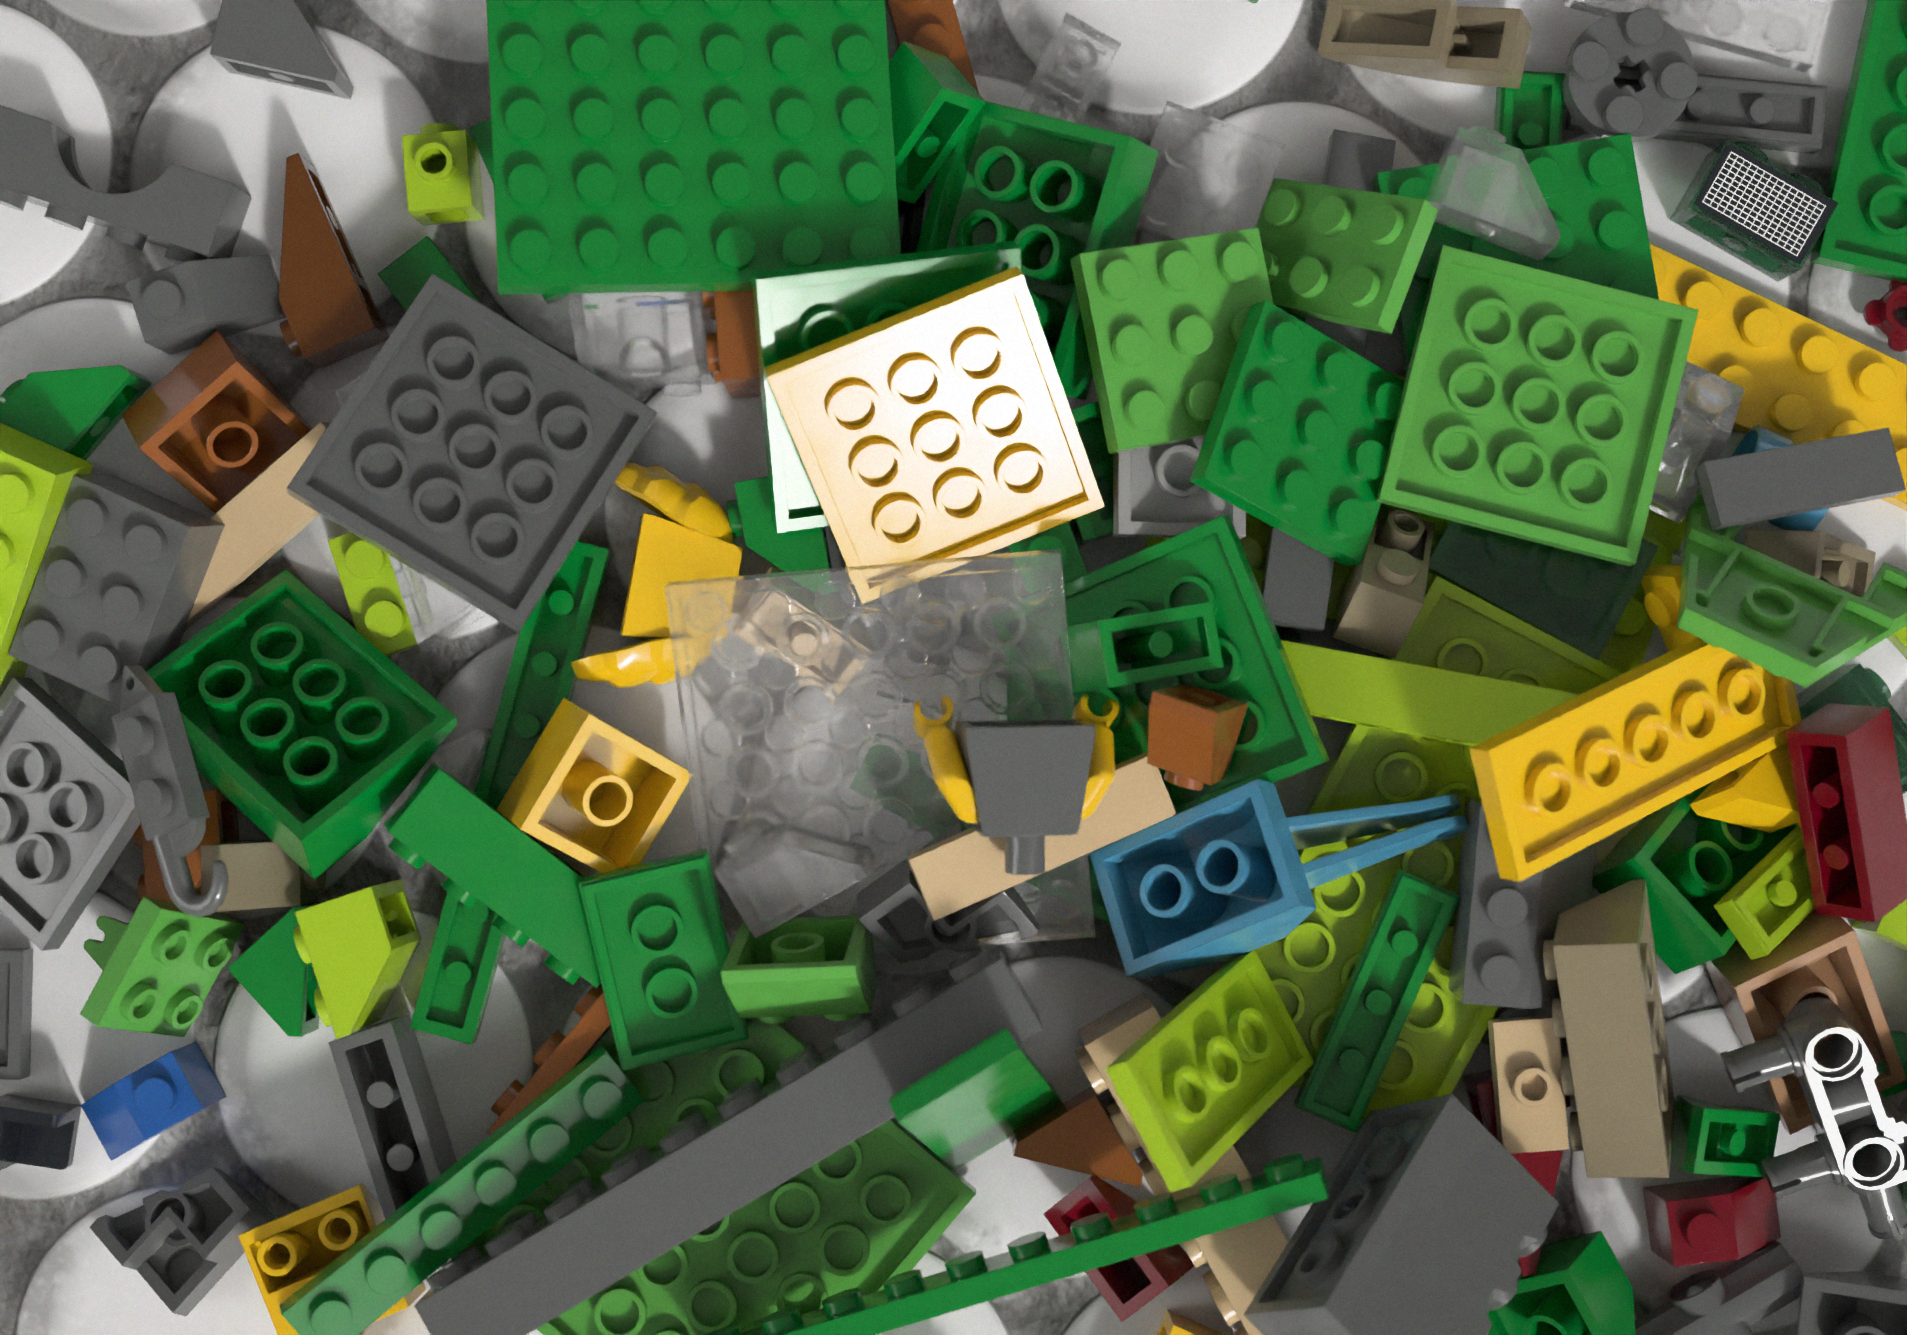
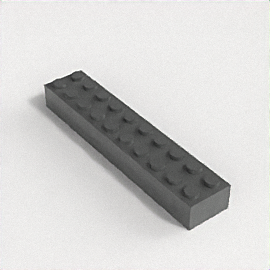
(725, 1160)

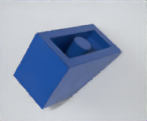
(153, 1099)

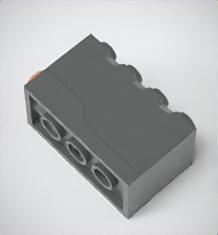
(1411, 1234)

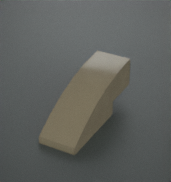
(1428, 40)

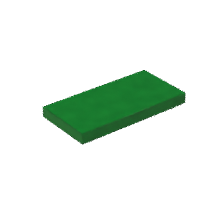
(976, 1100)

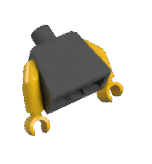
(1022, 774)

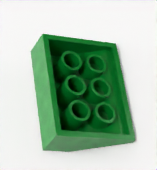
(1055, 195)
(301, 720)

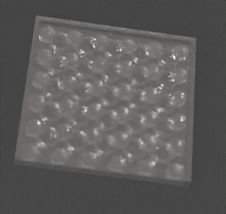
(808, 694)

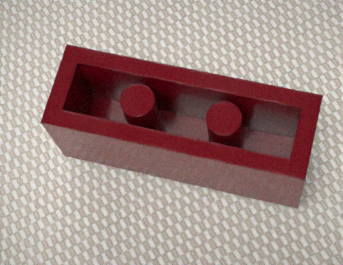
(1851, 810)

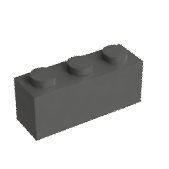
(393, 1109)

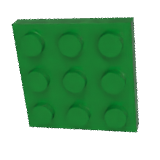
(1301, 434)

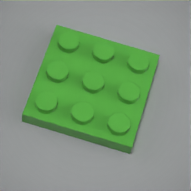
(1166, 330)

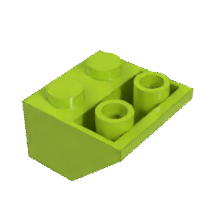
(357, 953)

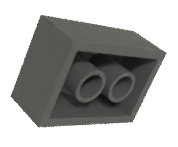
(114, 584)

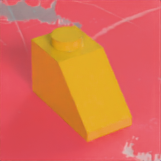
(1754, 795)

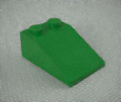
(1687, 871)

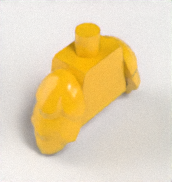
(684, 544)

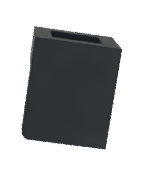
(37, 1132)

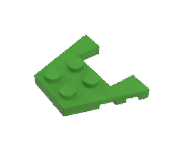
(1775, 611)

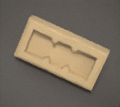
(1528, 1084)

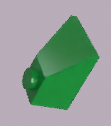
(1574, 1292)

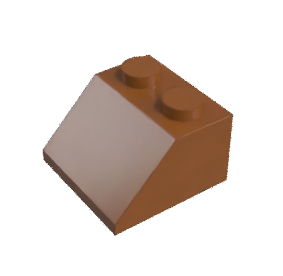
(215, 422)

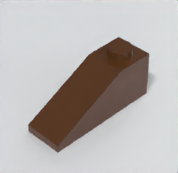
(320, 280)

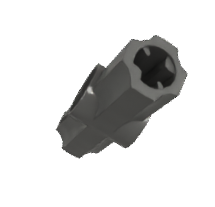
(1727, 1299)

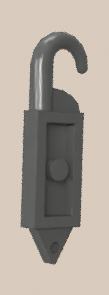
(166, 787)

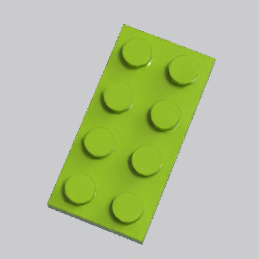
(1210, 1069)

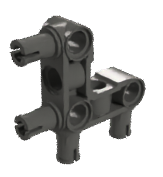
(1844, 1109)

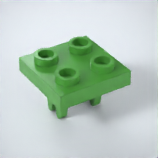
(157, 967)

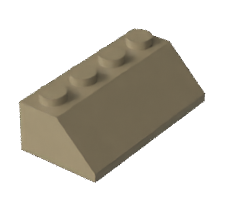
(1613, 1034)

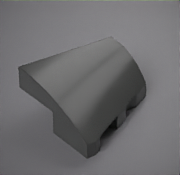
(901, 921)
(184, 1236)

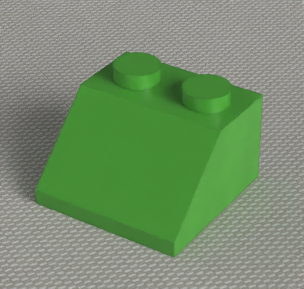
(802, 970)

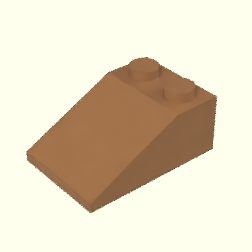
(1812, 961)

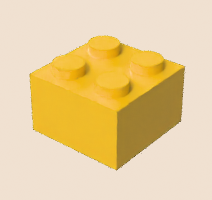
(593, 790)

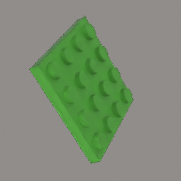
(1537, 405)

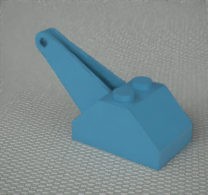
(1232, 872)

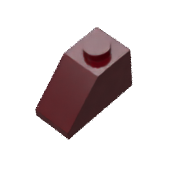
(1710, 1219)
(1129, 1282)

